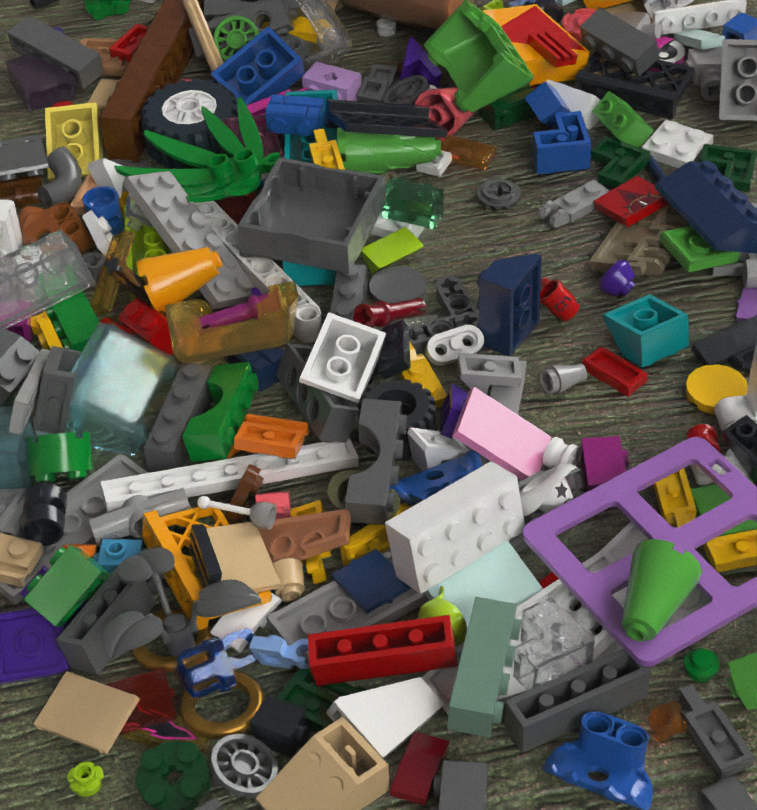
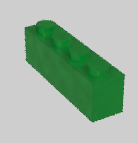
(73, 321)

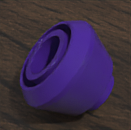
(618, 279)

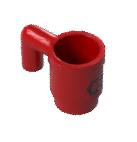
(558, 299)

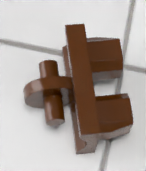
(21, 190)

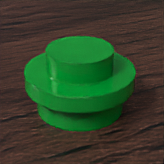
(701, 664)

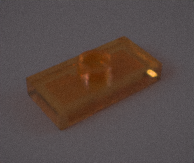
(469, 152)

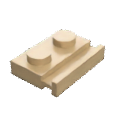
(18, 558)

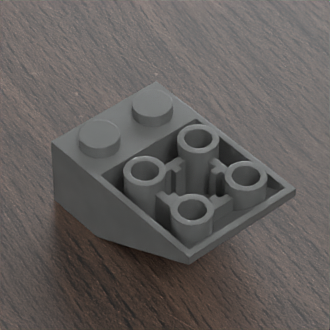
(22, 155)

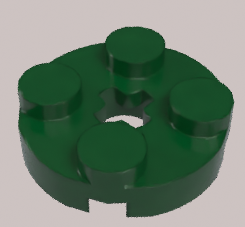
(170, 757)

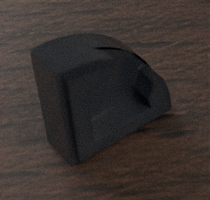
(743, 360)

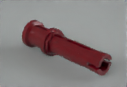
(382, 313)

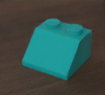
(648, 329)

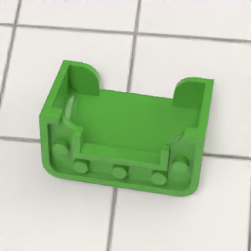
(477, 58)

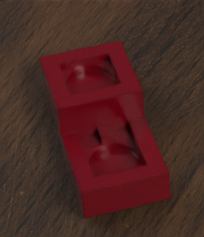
(418, 768)

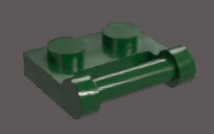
(314, 700)

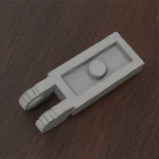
(572, 205)

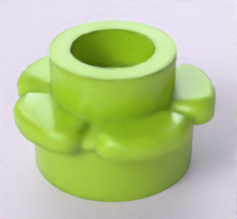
(85, 786)

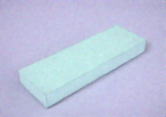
(699, 39)

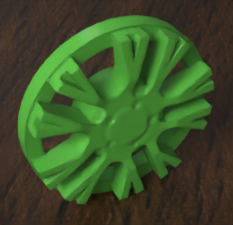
(235, 38)

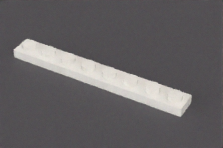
(227, 473)

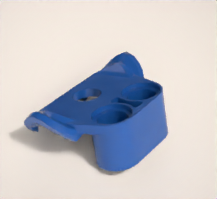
(418, 487)
(610, 748)

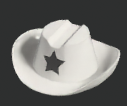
(547, 490)

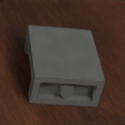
(56, 391)

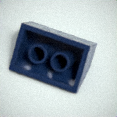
(509, 301)

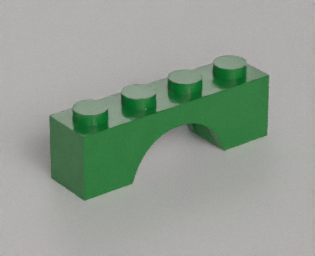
(213, 432)

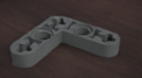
(454, 318)

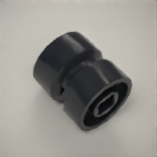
(44, 513)

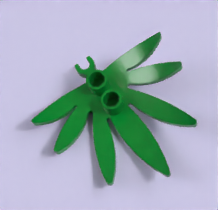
(221, 175)

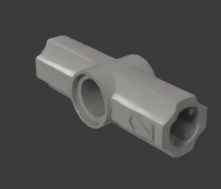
(130, 517)

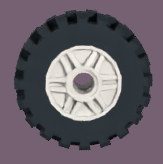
(178, 115)

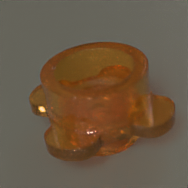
(659, 717)

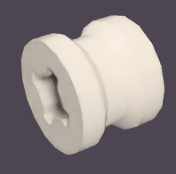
(560, 453)

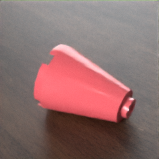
(443, 109)

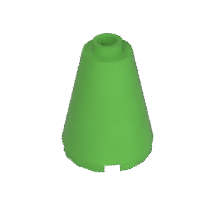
(657, 587)

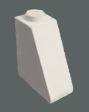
(388, 713)

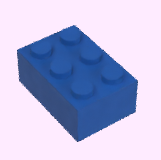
(260, 68)

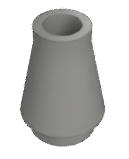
(561, 377)

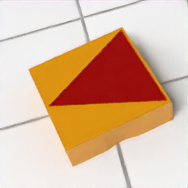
(527, 19)

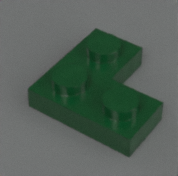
(621, 161)
(735, 162)

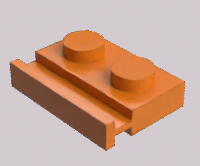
(271, 436)

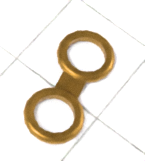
(192, 720)

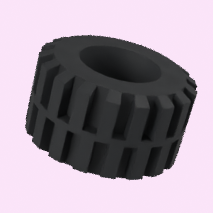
(415, 403)

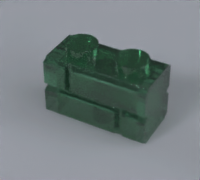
(413, 203)

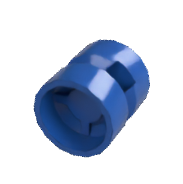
(105, 203)

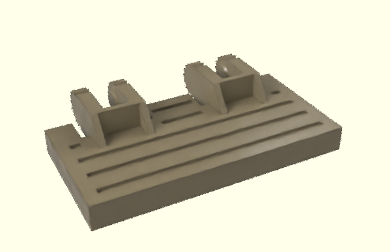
(639, 243)

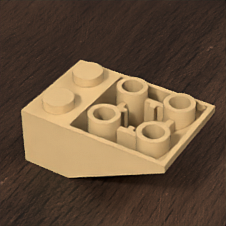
(329, 773)

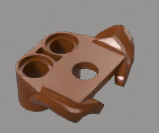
(62, 216)

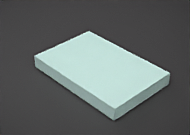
(493, 576)

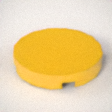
(713, 383)

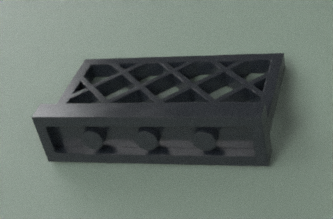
(641, 98)
(382, 118)

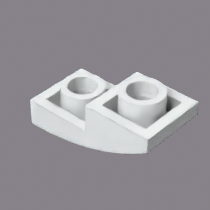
(246, 618)

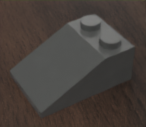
(15, 362)

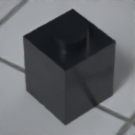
(280, 726)

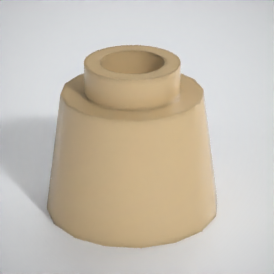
(291, 577)

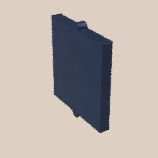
(370, 581)

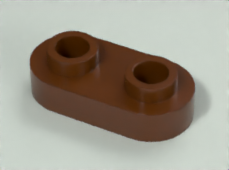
(249, 484)

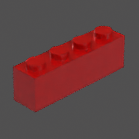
(382, 650)

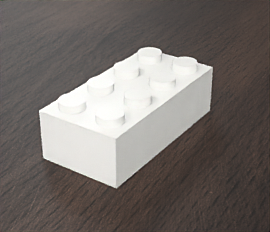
(455, 526)

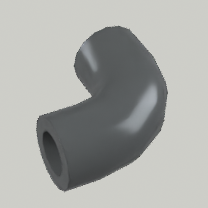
(67, 178)

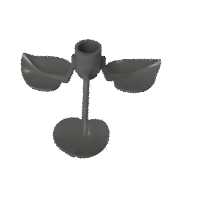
(135, 629)

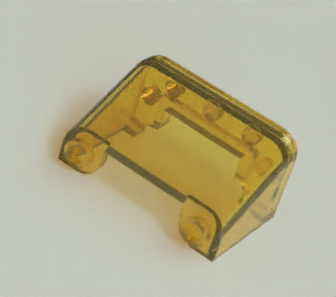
(271, 330)

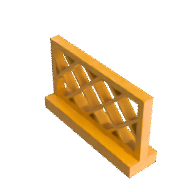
(182, 577)

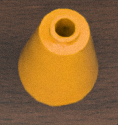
(177, 275)

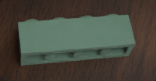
(482, 667)

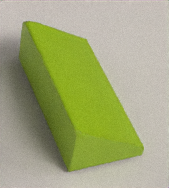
(390, 249)

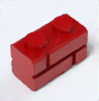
(147, 324)

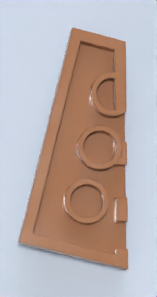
(307, 535)

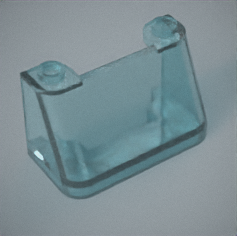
(115, 387)

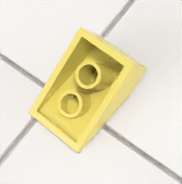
(77, 130)

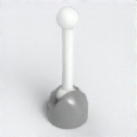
(262, 513)

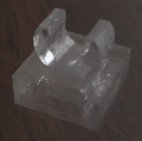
(135, 215)

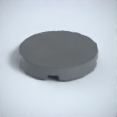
(397, 284)

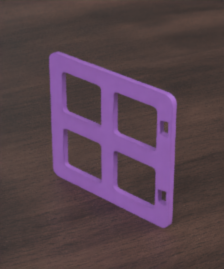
(597, 588)

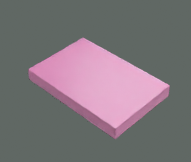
(501, 435)

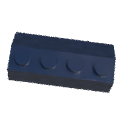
(712, 206)

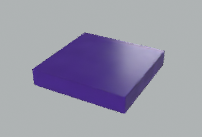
(29, 647)

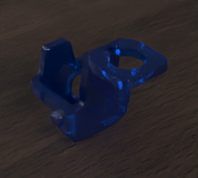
(217, 666)

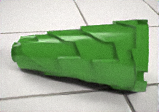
(384, 151)

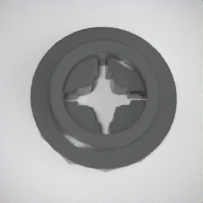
(489, 190)

